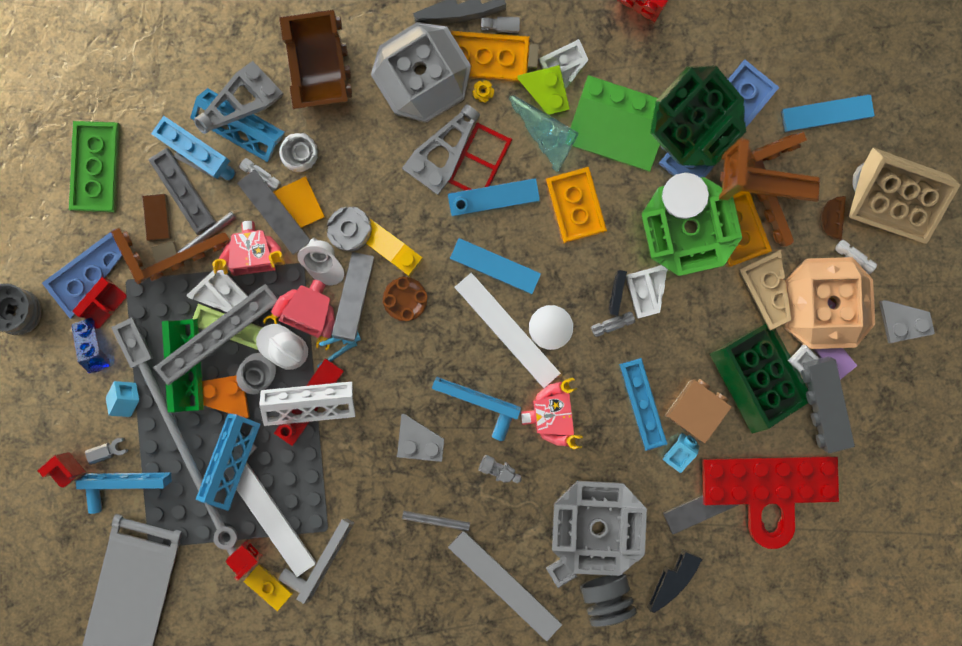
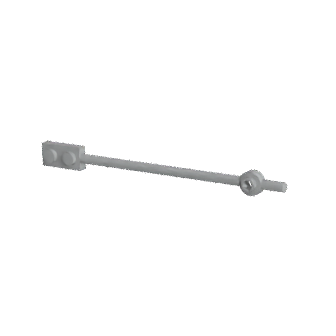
(138, 354)

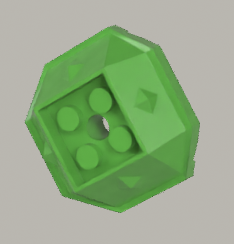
(686, 252)

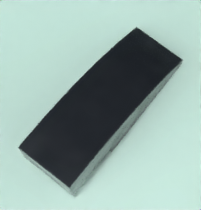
(674, 580)

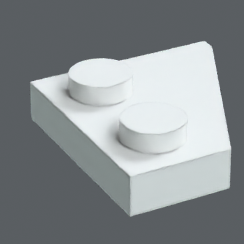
(570, 58)
(218, 291)

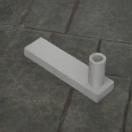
(309, 587)

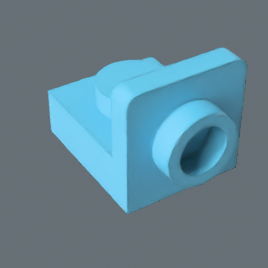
(682, 452)

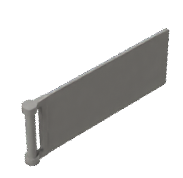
(131, 586)

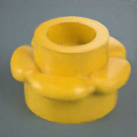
(489, 91)

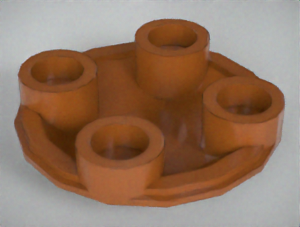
(405, 299)

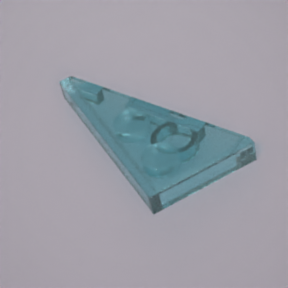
(552, 136)

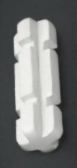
(248, 166)
(843, 248)

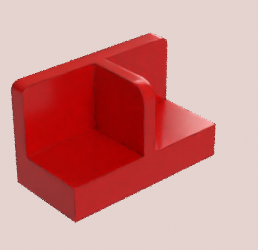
(100, 302)
(62, 469)
(243, 559)

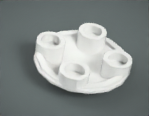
(551, 327)

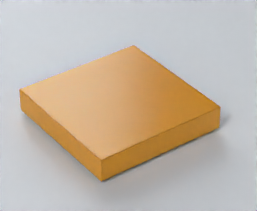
(300, 202)

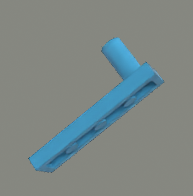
(193, 149)
(493, 197)
(506, 409)
(95, 481)

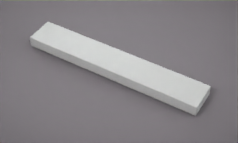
(507, 330)
(272, 519)

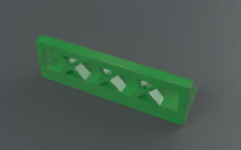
(179, 391)

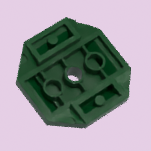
(717, 121)

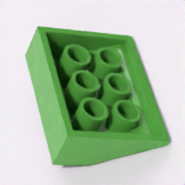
(616, 123)

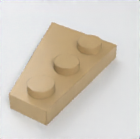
(768, 288)

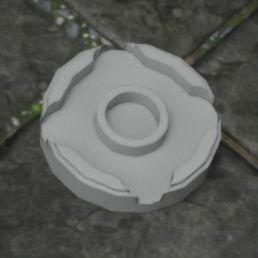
(349, 228)

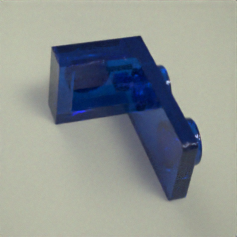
(87, 346)

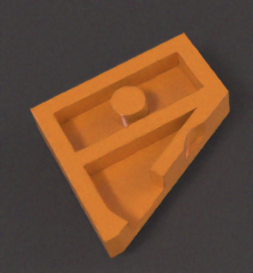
(225, 396)

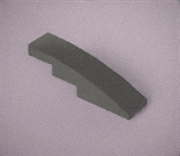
(451, 12)

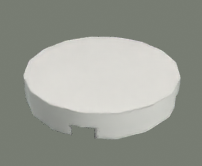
(685, 195)

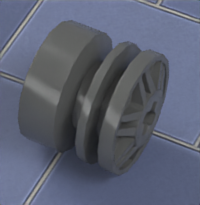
(28, 310)
(609, 604)

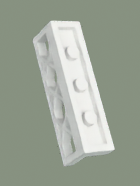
(306, 399)

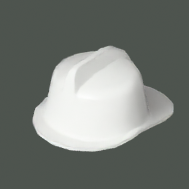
(321, 262)
(282, 346)

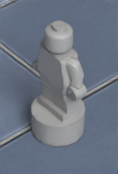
(502, 472)

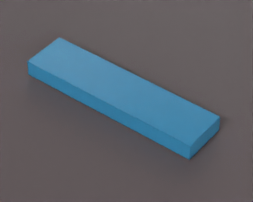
(827, 113)
(495, 266)
(643, 404)

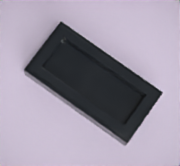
(617, 292)

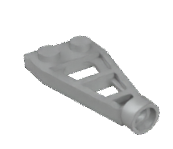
(256, 83)
(427, 172)

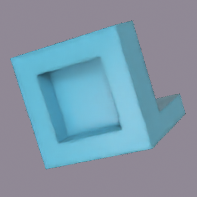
(122, 399)

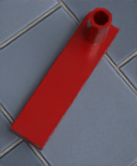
(325, 374)

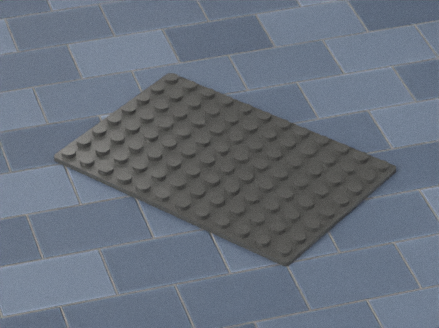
(287, 472)

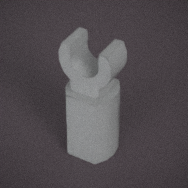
(501, 24)
(104, 451)

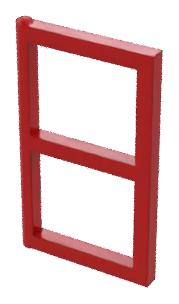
(508, 140)

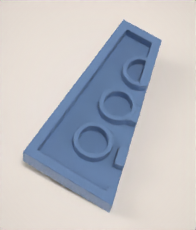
(80, 275)

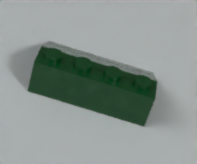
(761, 378)

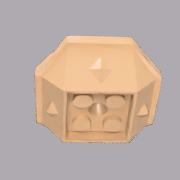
(808, 297)

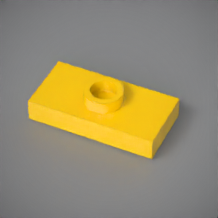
(268, 587)

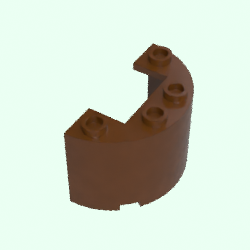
(316, 59)

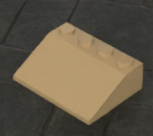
(901, 196)

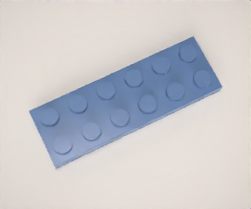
(755, 90)

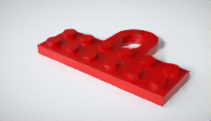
(768, 482)

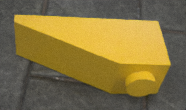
(393, 250)

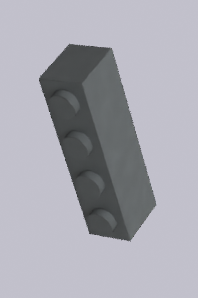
(828, 405)

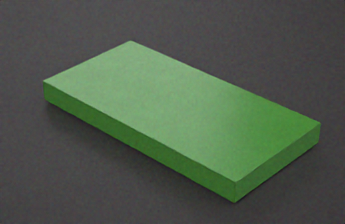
(94, 166)

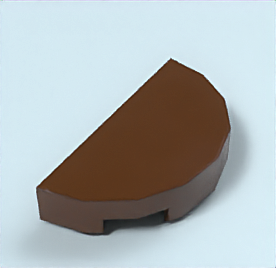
(833, 217)

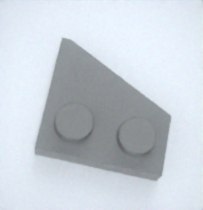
(905, 322)
(418, 441)

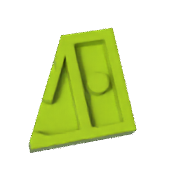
(547, 88)

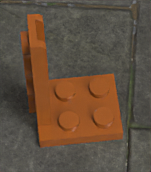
(761, 181)
(773, 209)
(174, 262)

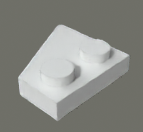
(647, 290)

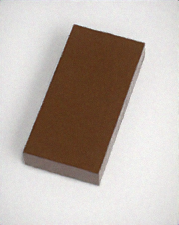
(156, 217)

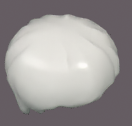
(298, 152)

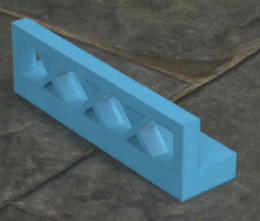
(255, 128)
(220, 458)

